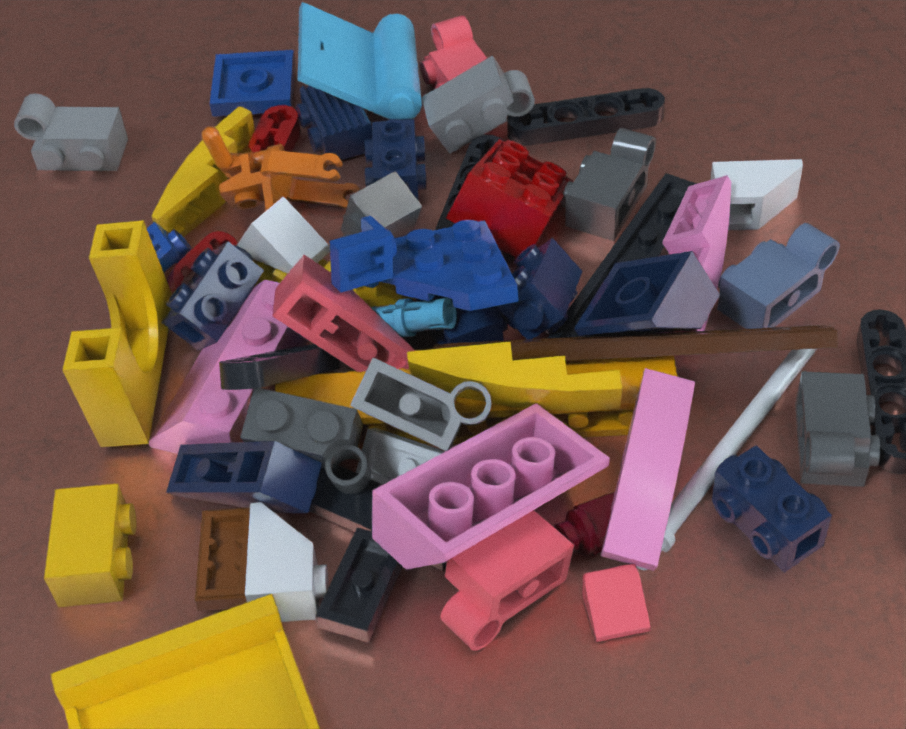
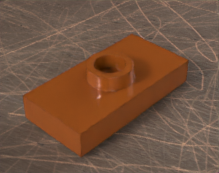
(222, 559)

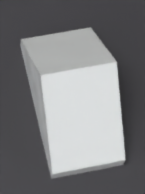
(282, 238)

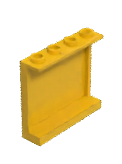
(202, 675)

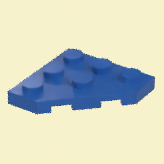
(454, 264)

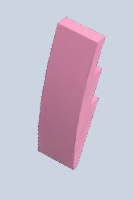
(703, 226)
(649, 470)

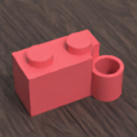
(454, 52)
(504, 577)

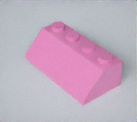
(202, 409)
(480, 487)

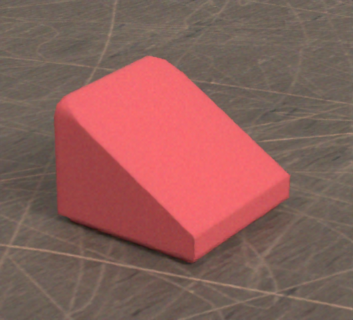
(615, 602)

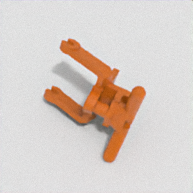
(269, 174)

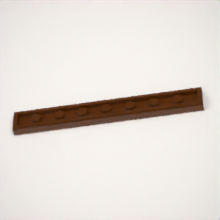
(670, 343)

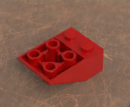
(511, 195)

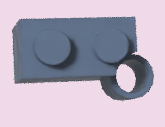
(776, 278)

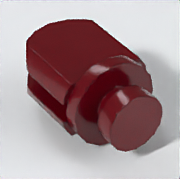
(587, 524)

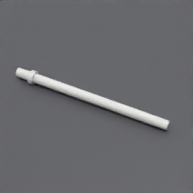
(733, 441)

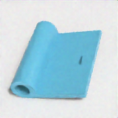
(359, 65)

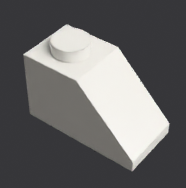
(283, 565)

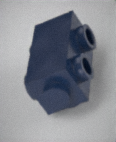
(396, 149)
(545, 289)
(213, 295)
(770, 508)

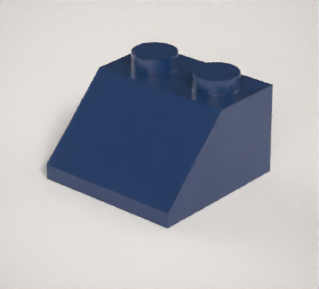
(651, 297)

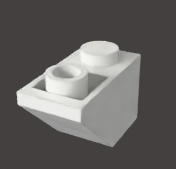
(759, 189)

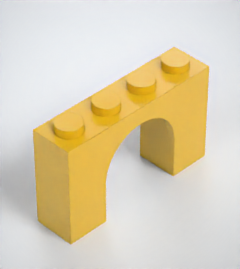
(120, 367)

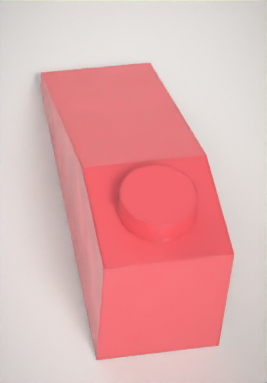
(336, 320)

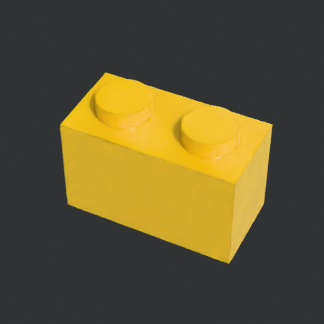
(89, 545)

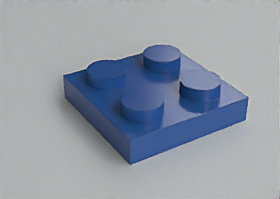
(252, 81)

